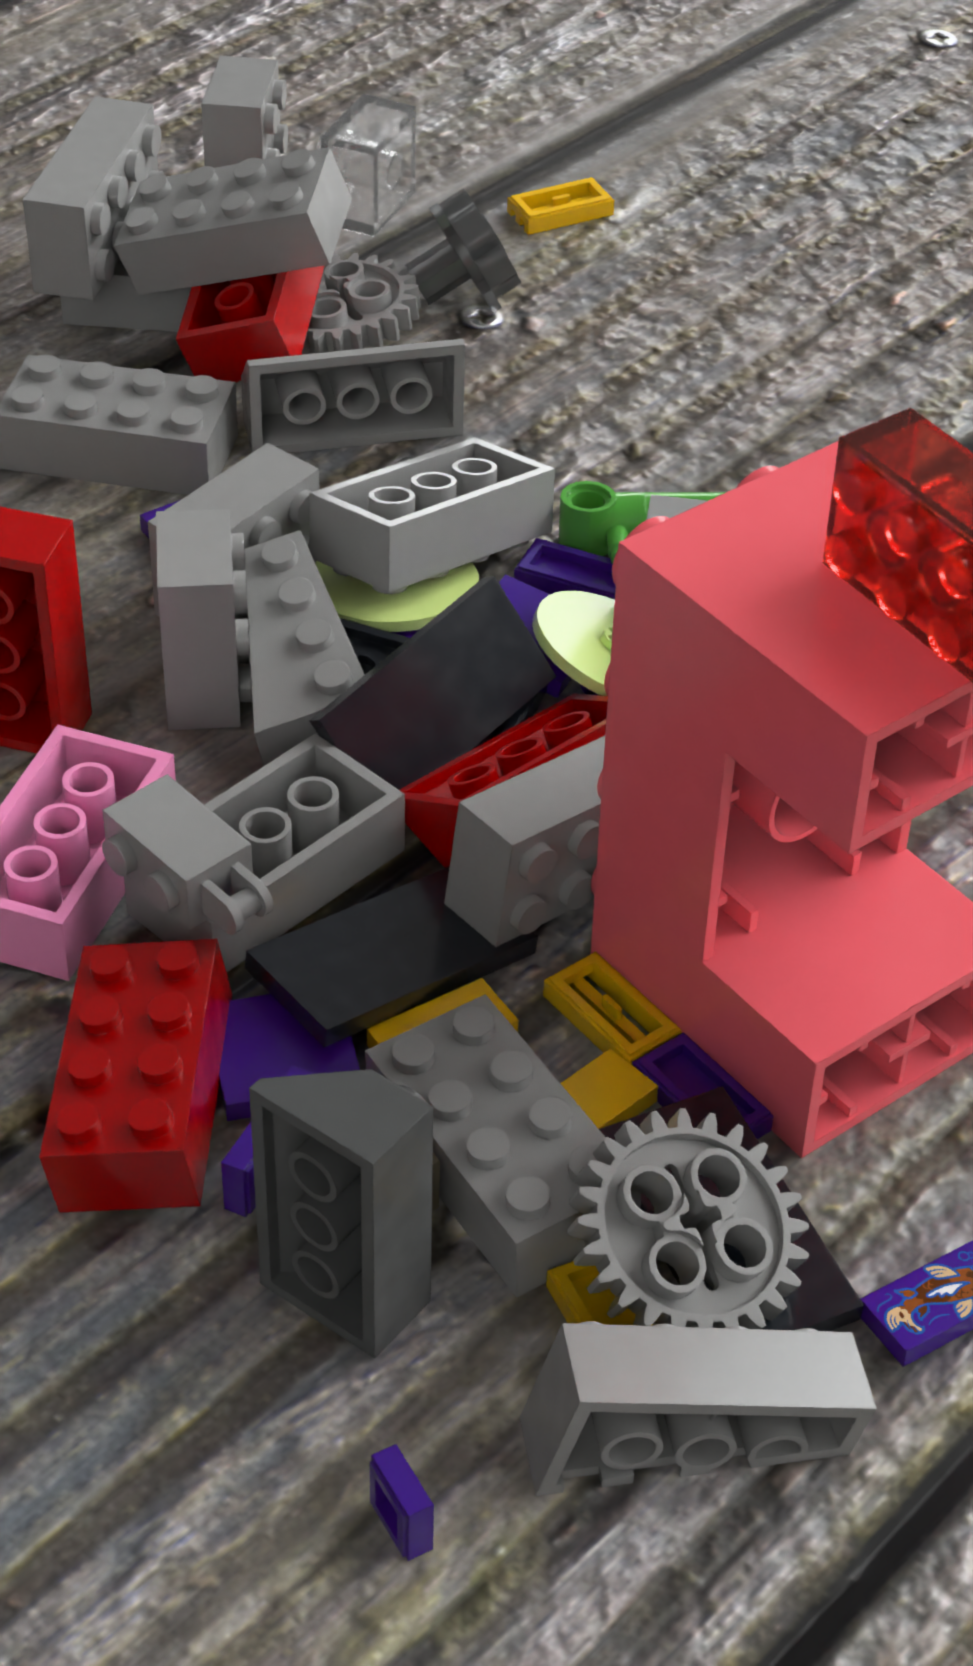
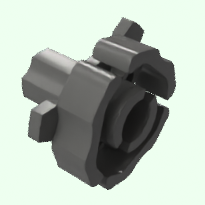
(465, 254)

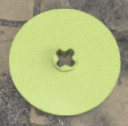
(400, 611)
(577, 635)

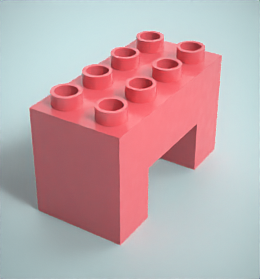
(765, 809)

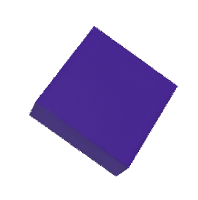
(401, 1502)

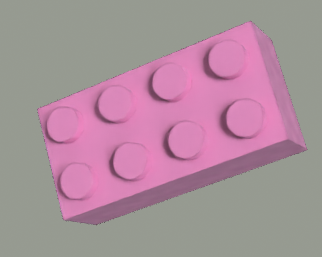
(51, 852)

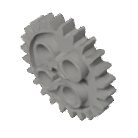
(361, 305)
(687, 1225)

